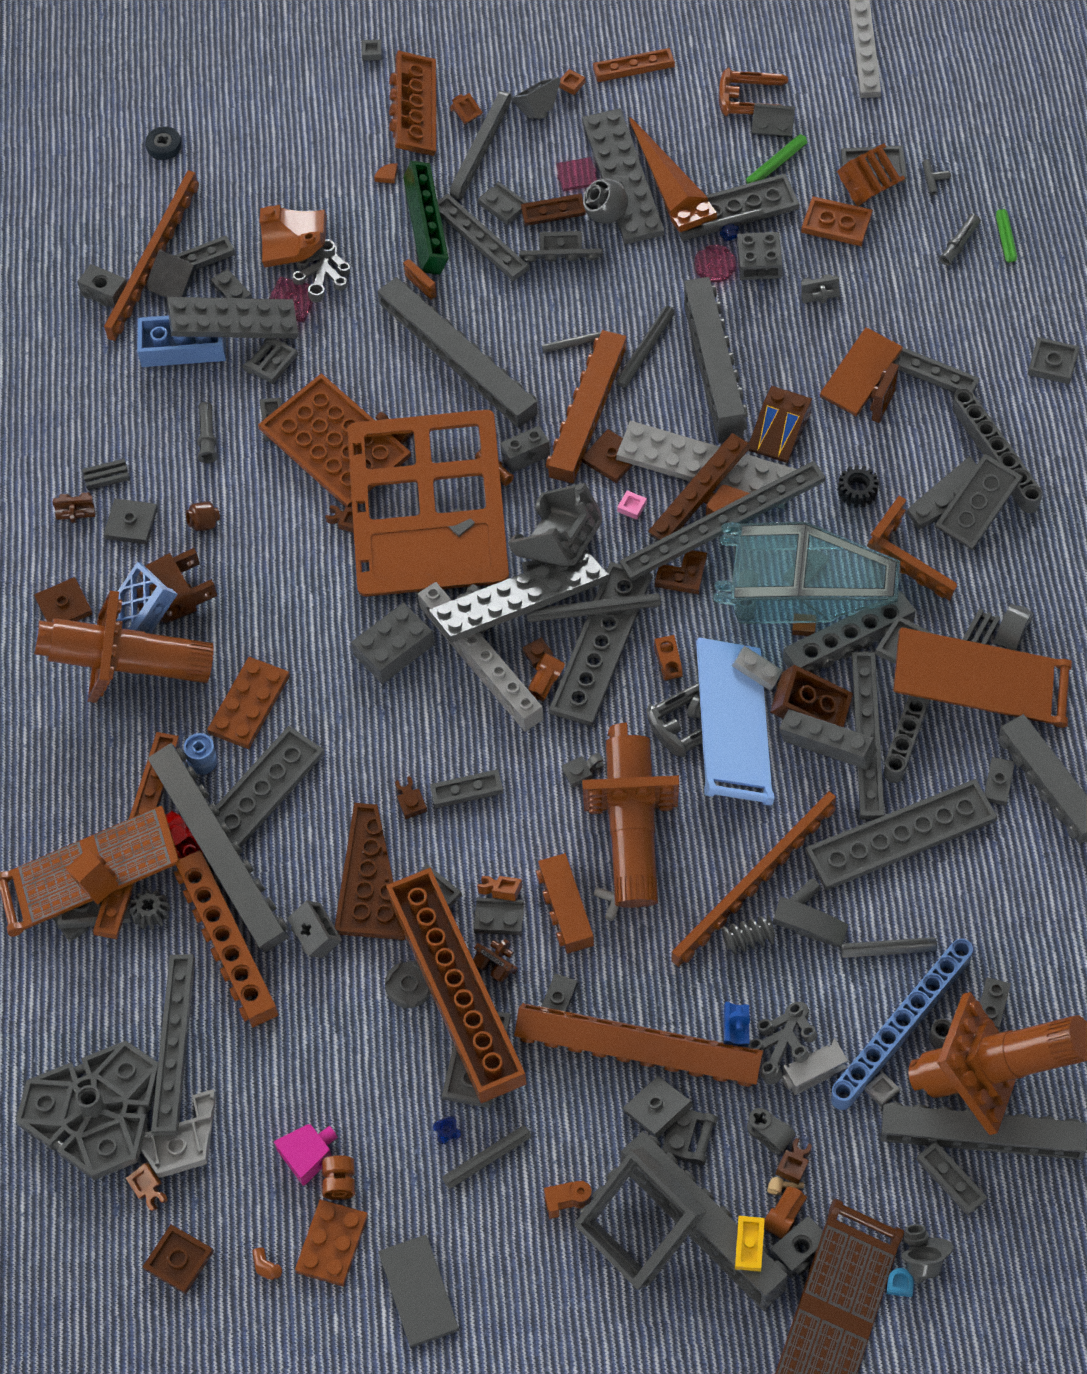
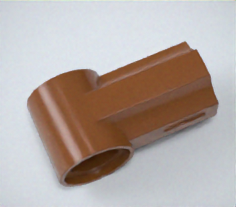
(546, 673)
(782, 1217)

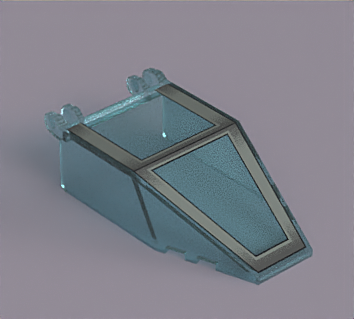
(802, 574)

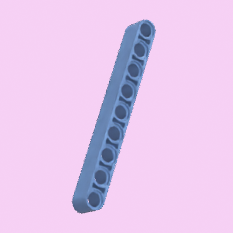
(898, 1033)

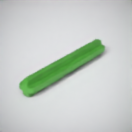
(778, 159)

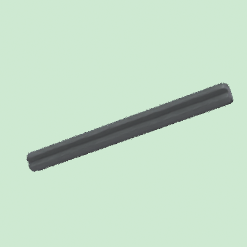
(594, 607)

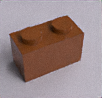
(93, 875)

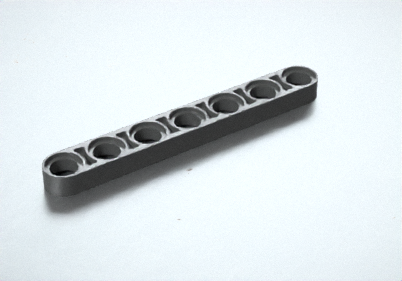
(480, 145)

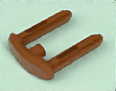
(726, 91)

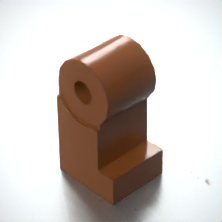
(668, 657)
(565, 1196)

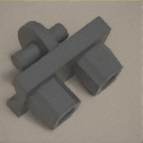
(820, 289)

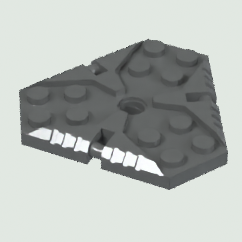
(102, 1133)

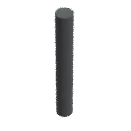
(732, 219)
(570, 342)

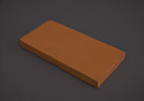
(860, 371)

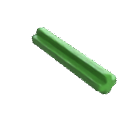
(1006, 235)

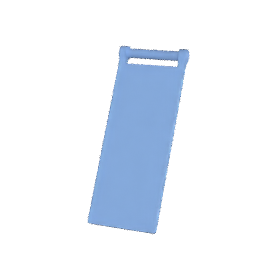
(732, 724)

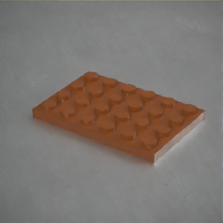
(315, 435)

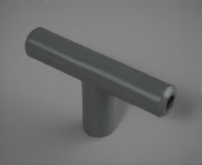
(932, 176)

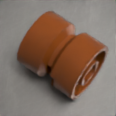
(338, 1180)

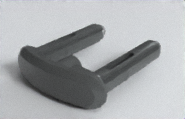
(666, 731)

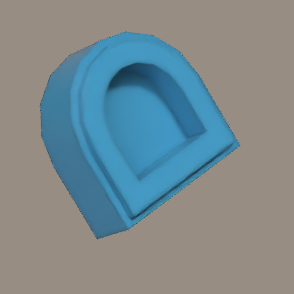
(900, 1283)

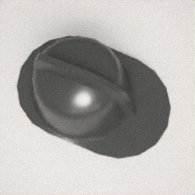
(928, 1259)

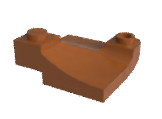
(290, 234)

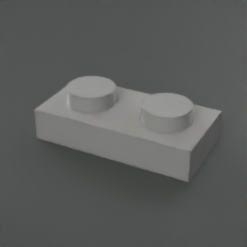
(757, 668)

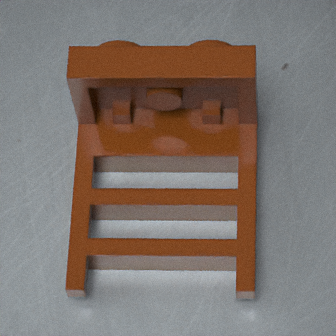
(860, 178)

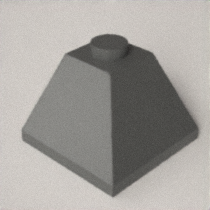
(538, 98)

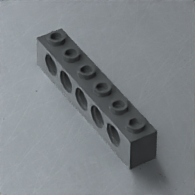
(836, 634)

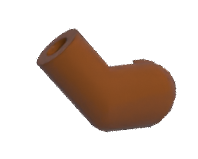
(263, 1267)

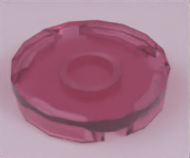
(715, 263)

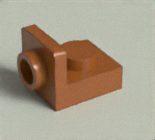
(466, 108)

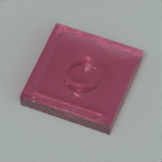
(299, 293)

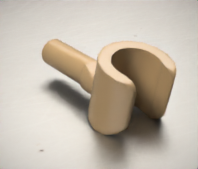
(776, 1184)

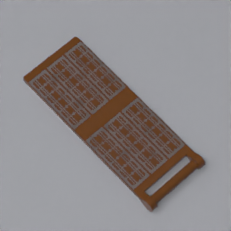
(840, 1296)

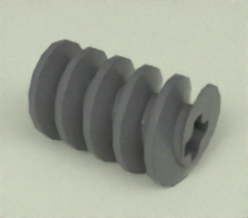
(748, 934)

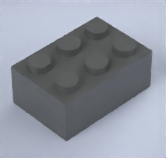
(392, 643)

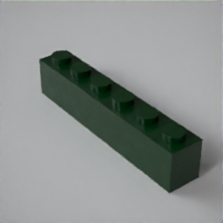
(425, 217)

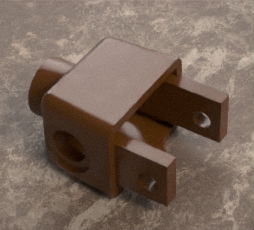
(169, 572)

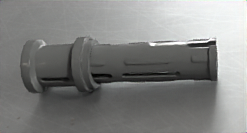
(206, 440)

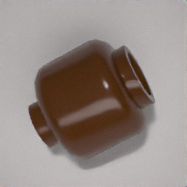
(202, 516)

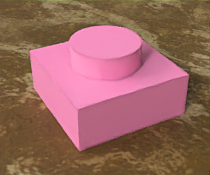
(632, 505)

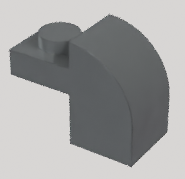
(1013, 626)

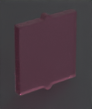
(576, 173)

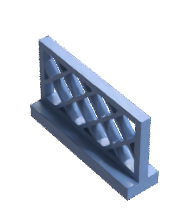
(154, 605)

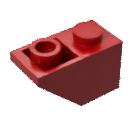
(182, 837)

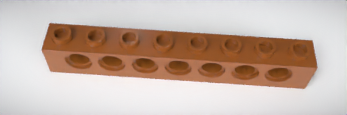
(263, 1007)

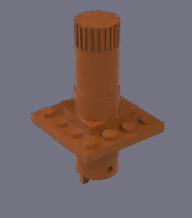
(111, 648)
(631, 800)
(986, 1063)

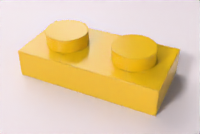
(749, 1243)

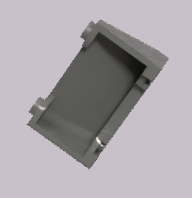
(565, 527)

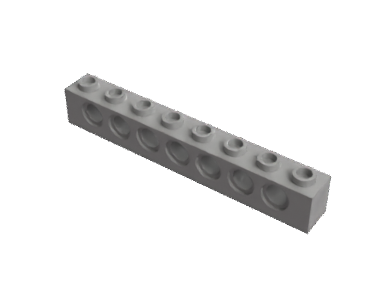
(489, 667)

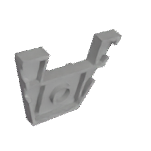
(187, 1149)

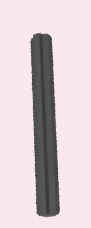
(645, 346)

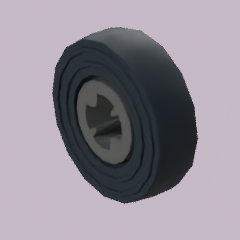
(163, 151)

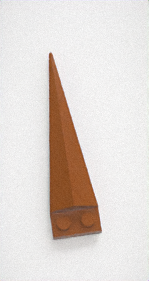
(682, 198)

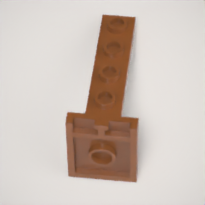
(911, 566)

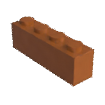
(565, 903)

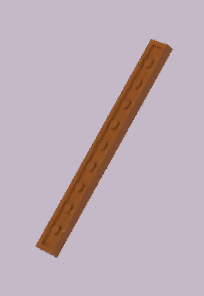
(159, 240)
(147, 798)
(750, 883)

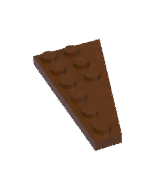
(363, 896)

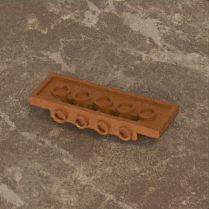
(414, 103)

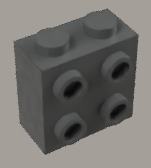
(759, 256)

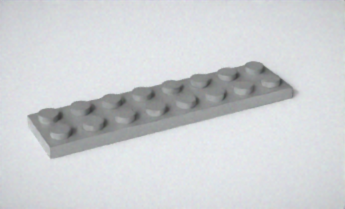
(685, 457)

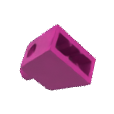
(305, 1150)

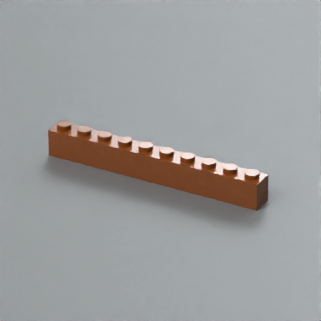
(639, 1044)

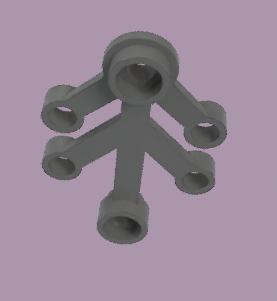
(316, 290)
(795, 1014)

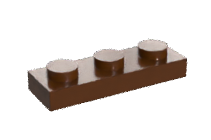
(553, 209)

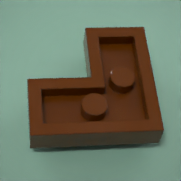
(683, 578)

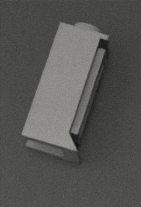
(816, 1069)

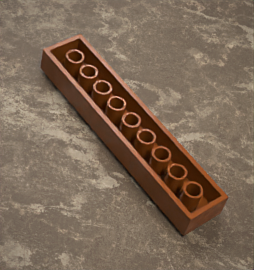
(456, 985)

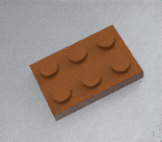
(836, 221)
(331, 1242)

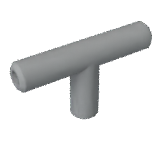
(607, 895)

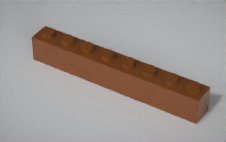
(587, 406)

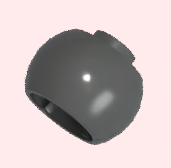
(605, 201)

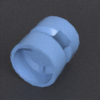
(200, 753)

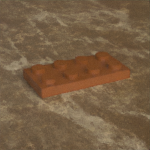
(248, 702)

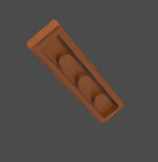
(633, 65)

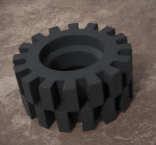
(861, 476)

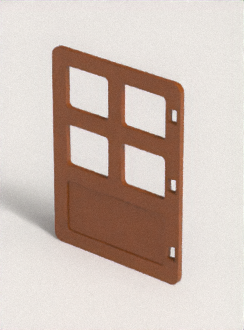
(421, 549)

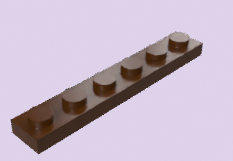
(700, 487)

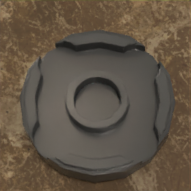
(406, 985)

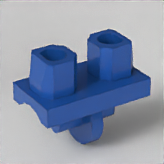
(736, 1024)

